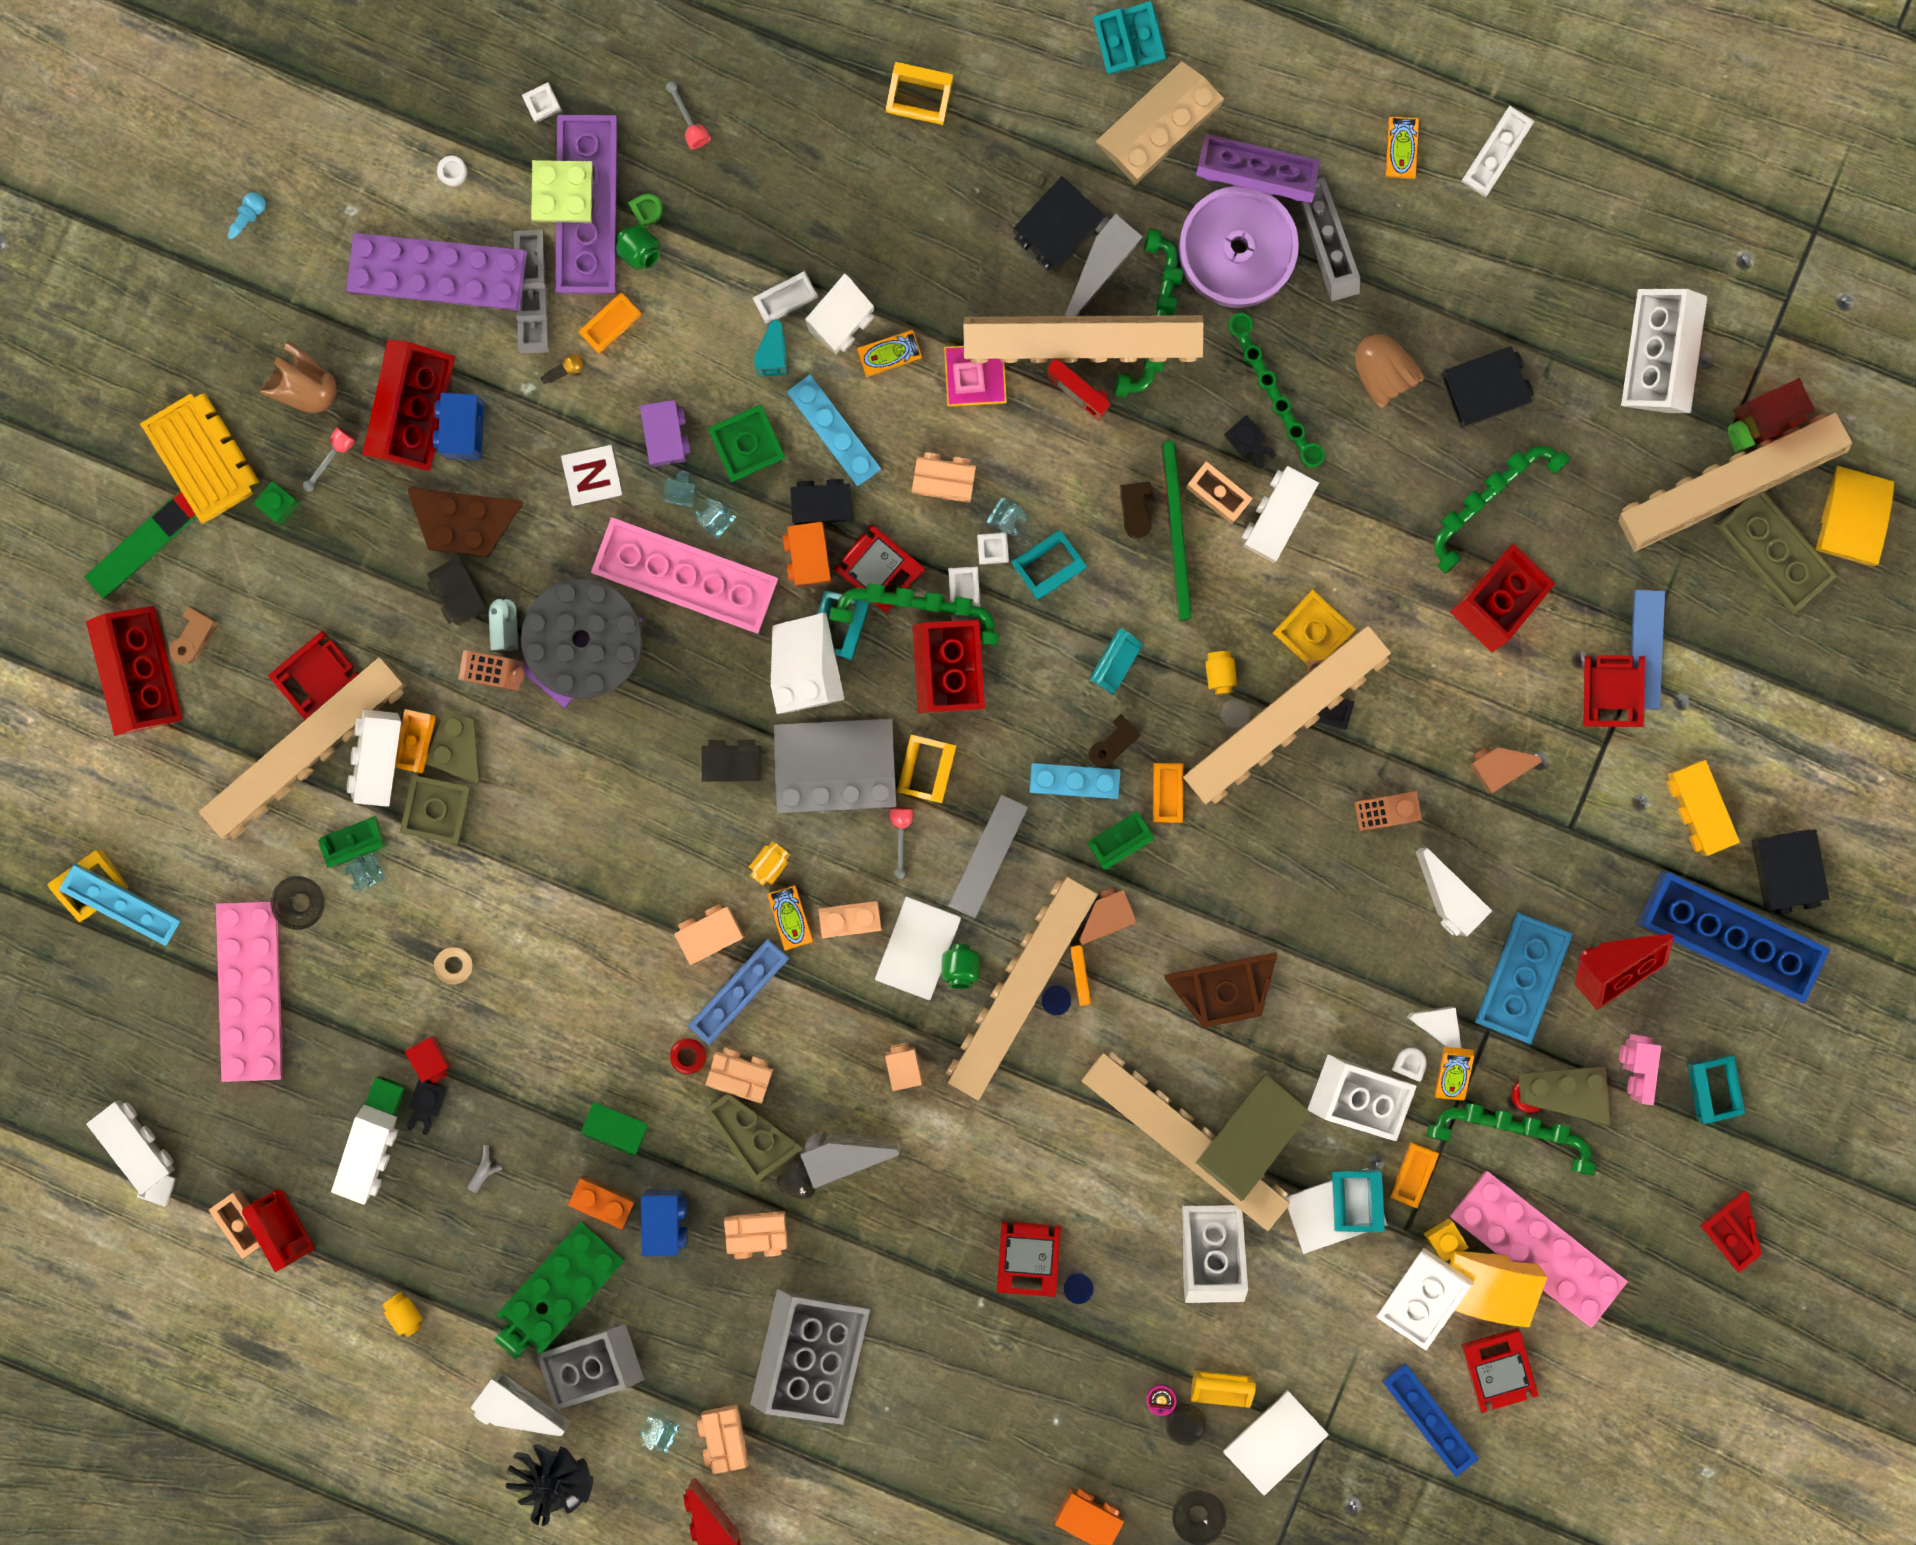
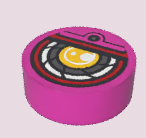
(1161, 1400)

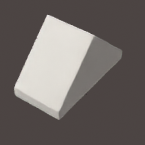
(1440, 1024)

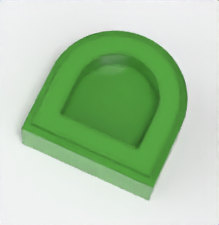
(647, 209)
(1740, 437)

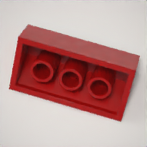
(405, 404)
(134, 670)

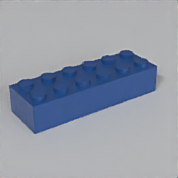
(1733, 937)

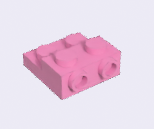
(1642, 1058)

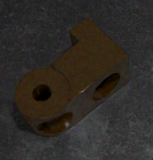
(1136, 521)
(1106, 752)

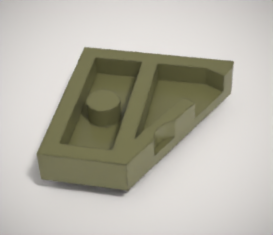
(455, 747)

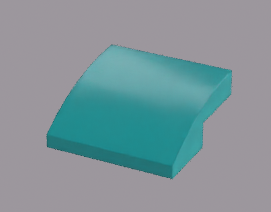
(1130, 38)

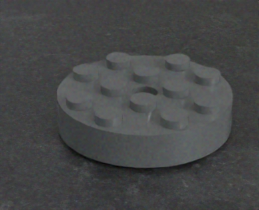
(557, 619)

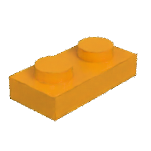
(414, 740)

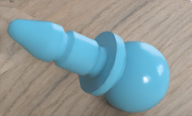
(252, 205)

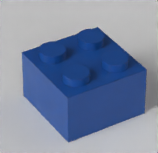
(459, 426)
(662, 1222)

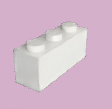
(1279, 513)
(374, 757)
(131, 1146)
(365, 1155)

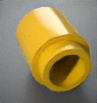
(1221, 672)
(769, 864)
(402, 1314)

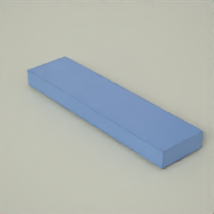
(1648, 640)
(738, 991)

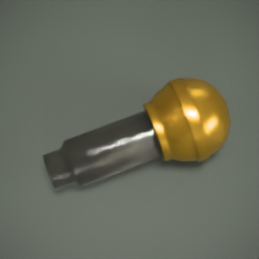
(571, 365)

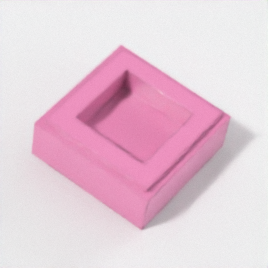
(968, 377)

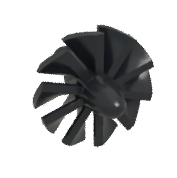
(555, 1482)

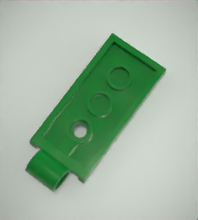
(562, 1282)

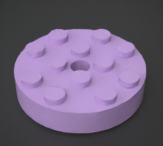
(1242, 216)

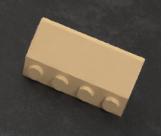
(1160, 122)

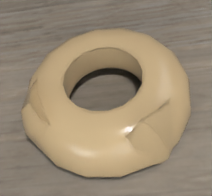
(453, 977)

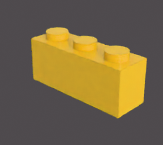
(1702, 808)

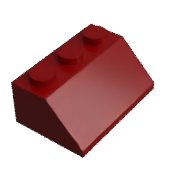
(948, 666)

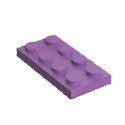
(1258, 168)

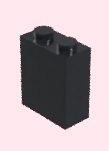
(1057, 225)
(1487, 386)
(1790, 871)

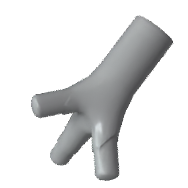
(483, 1171)

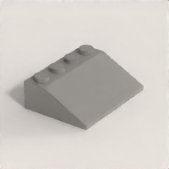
(834, 766)
(843, 1154)
(809, 1357)

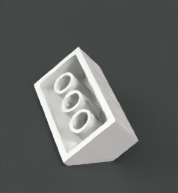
(1664, 350)

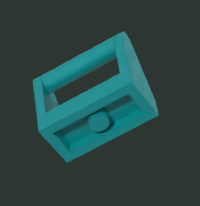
(771, 354)
(1057, 579)
(855, 628)
(1116, 661)
(1701, 1090)
(1375, 1201)

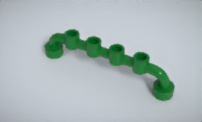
(1165, 305)
(1310, 454)
(1476, 502)
(906, 598)
(1530, 1127)

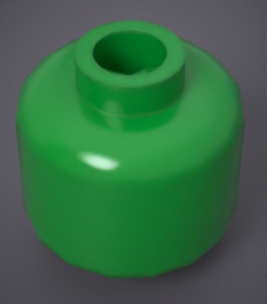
(638, 247)
(960, 966)

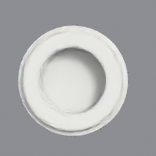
(452, 171)

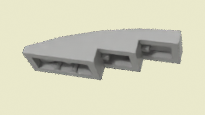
(533, 313)
(988, 856)

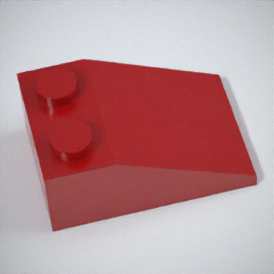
(1502, 598)
(1619, 966)

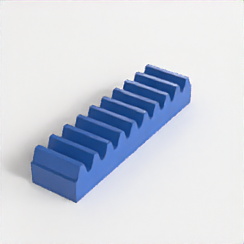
(1430, 1419)

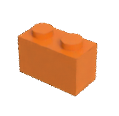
(808, 554)
(602, 1202)
(1088, 1518)

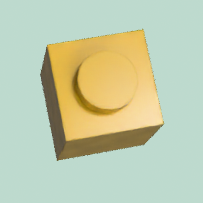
(1445, 1239)

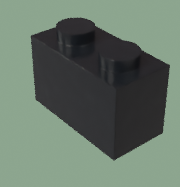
(821, 502)

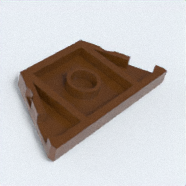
(462, 521)
(1225, 990)

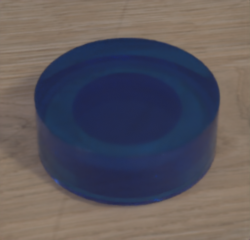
(1056, 1000)
(1078, 1288)

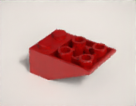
(709, 1522)

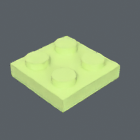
(562, 191)

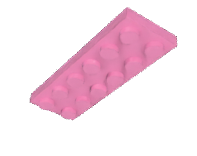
(684, 575)
(249, 992)
(1527, 1236)

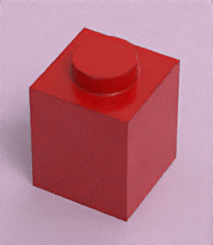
(429, 1060)

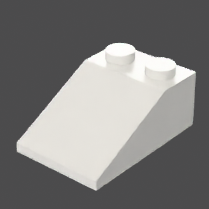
(840, 315)
(804, 665)
(1452, 898)
(1361, 1098)
(1214, 1254)
(514, 1407)

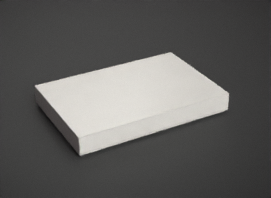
(917, 947)
(1314, 1213)
(1425, 1299)
(1275, 1442)

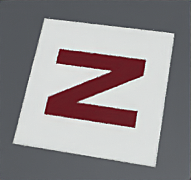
(591, 475)

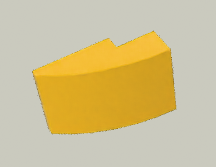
(1856, 516)
(1501, 1288)

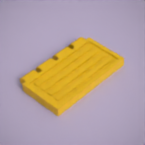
(198, 458)

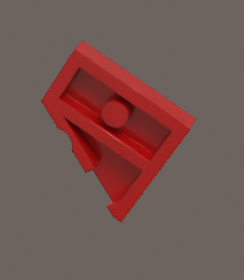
(1734, 1232)

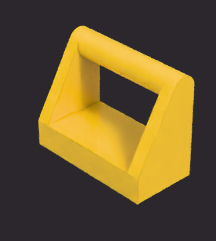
(922, 77)
(942, 774)
(91, 862)
(1222, 1389)

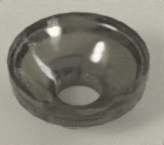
(283, 907)
(1205, 1531)

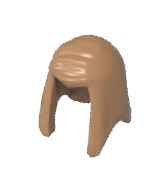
(1385, 368)
(303, 385)

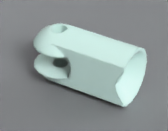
(503, 626)

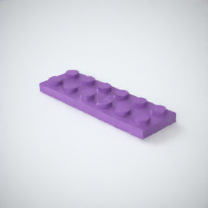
(589, 249)
(436, 271)

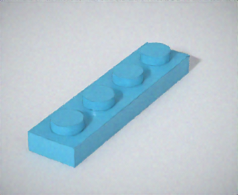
(833, 430)
(120, 904)

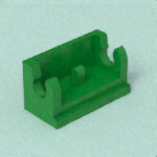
(1120, 840)
(352, 842)
(614, 1129)

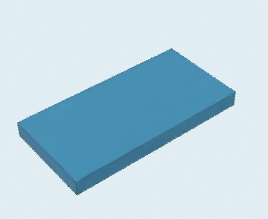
(1524, 978)

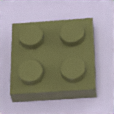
(435, 809)

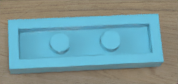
(1074, 781)

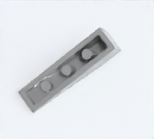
(1331, 244)
(1109, 251)

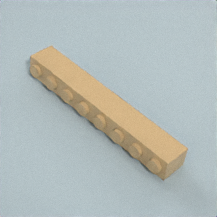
(1083, 337)
(1735, 481)
(1287, 714)
(301, 750)
(1022, 987)
(1175, 1132)

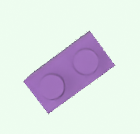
(664, 433)

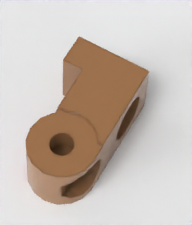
(194, 637)

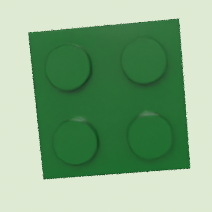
(746, 443)

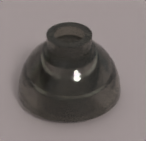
(796, 1180)
(1186, 1424)

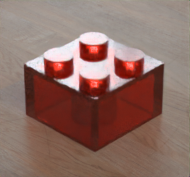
(1780, 407)

